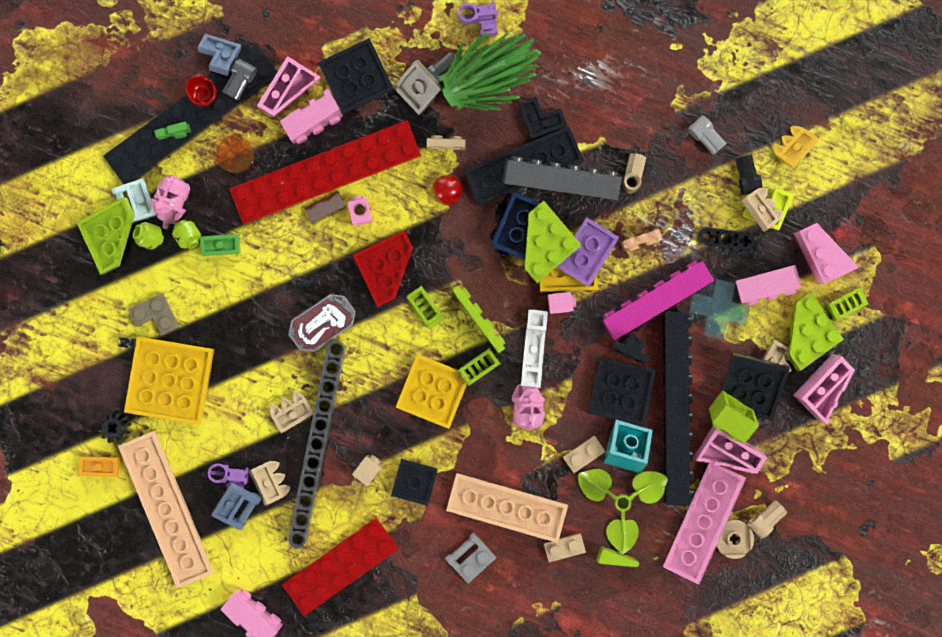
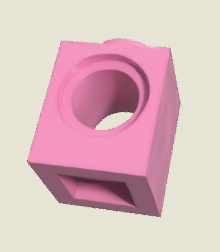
(362, 219)
(561, 302)

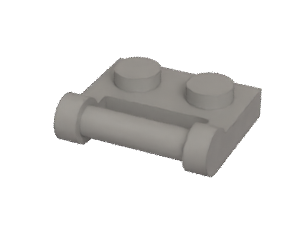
(475, 562)

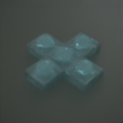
(719, 309)

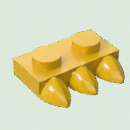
(796, 146)

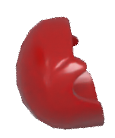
(200, 90)
(447, 190)

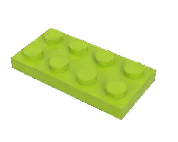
(475, 311)

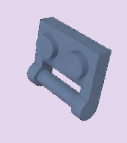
(230, 504)

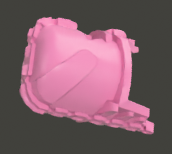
(170, 199)
(528, 407)

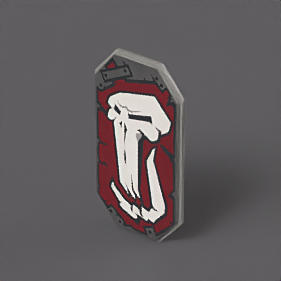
(321, 323)

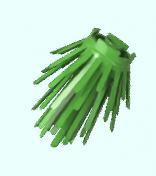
(488, 73)

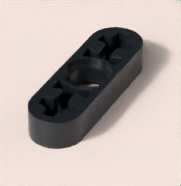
(740, 235)

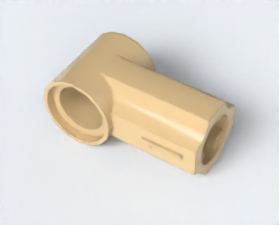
(634, 171)
(763, 522)

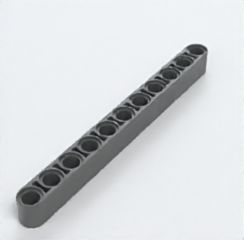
(311, 451)

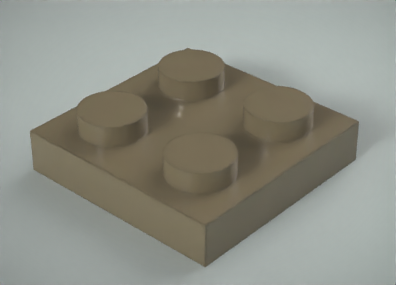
(418, 87)

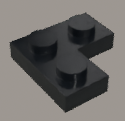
(539, 123)

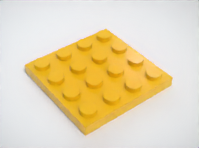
(169, 380)

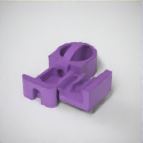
(485, 15)
(232, 475)

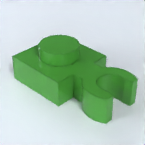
(177, 130)

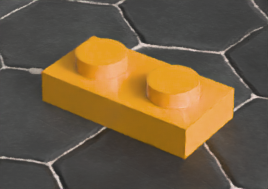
(98, 466)

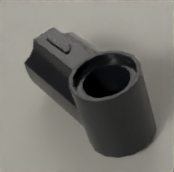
(749, 179)

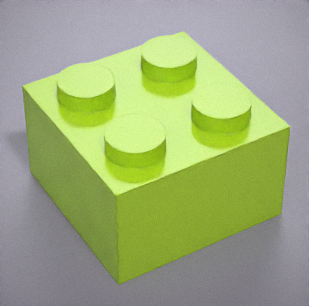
(733, 417)

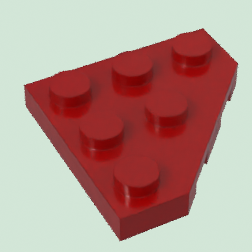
(384, 266)

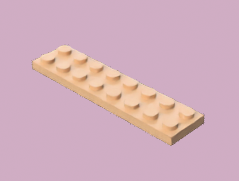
(166, 509)

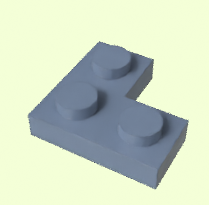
(224, 53)

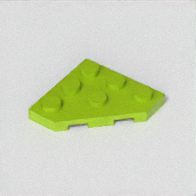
(108, 233)
(546, 242)
(810, 332)

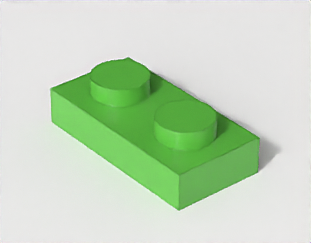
(220, 245)

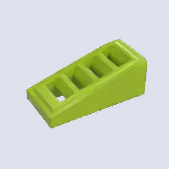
(831, 306)
(436, 319)
(492, 359)
(612, 557)

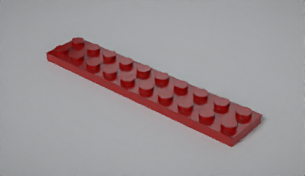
(325, 172)

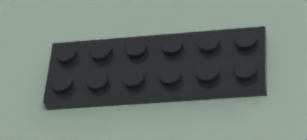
(487, 176)

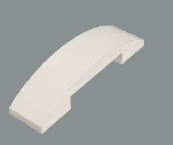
(534, 348)

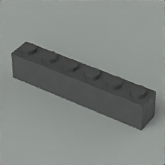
(562, 179)

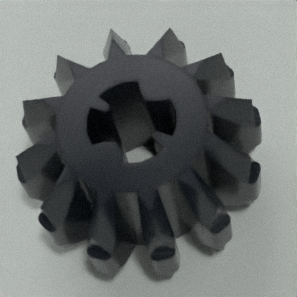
(121, 428)

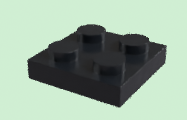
(414, 482)

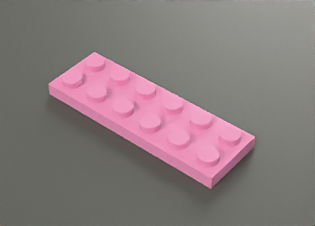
(704, 522)

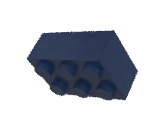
(513, 227)

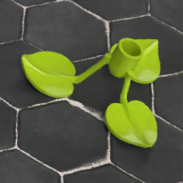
(647, 484)

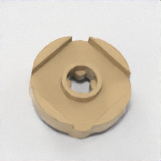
(741, 546)

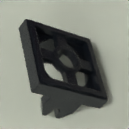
(631, 348)

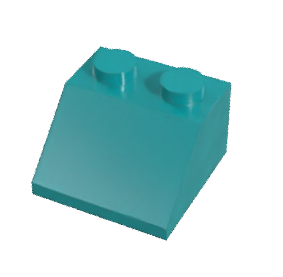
(628, 446)

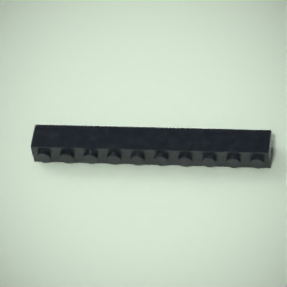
(676, 407)

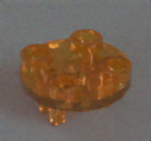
(241, 148)

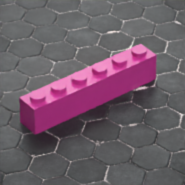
(658, 300)

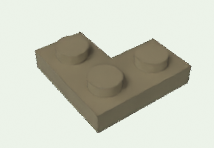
(157, 309)

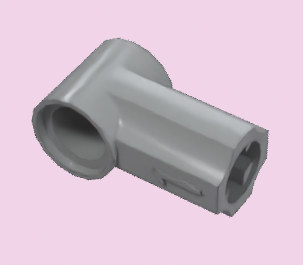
(703, 131)

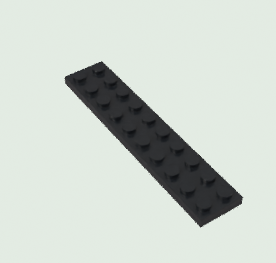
(144, 151)

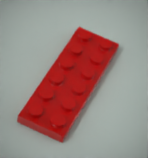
(340, 566)

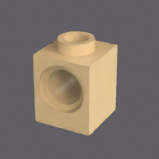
(367, 469)

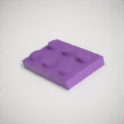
(589, 257)

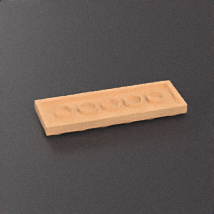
(507, 507)

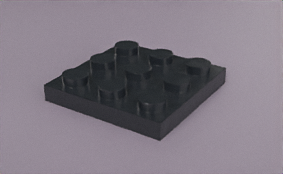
(356, 76)
(755, 383)
(621, 391)

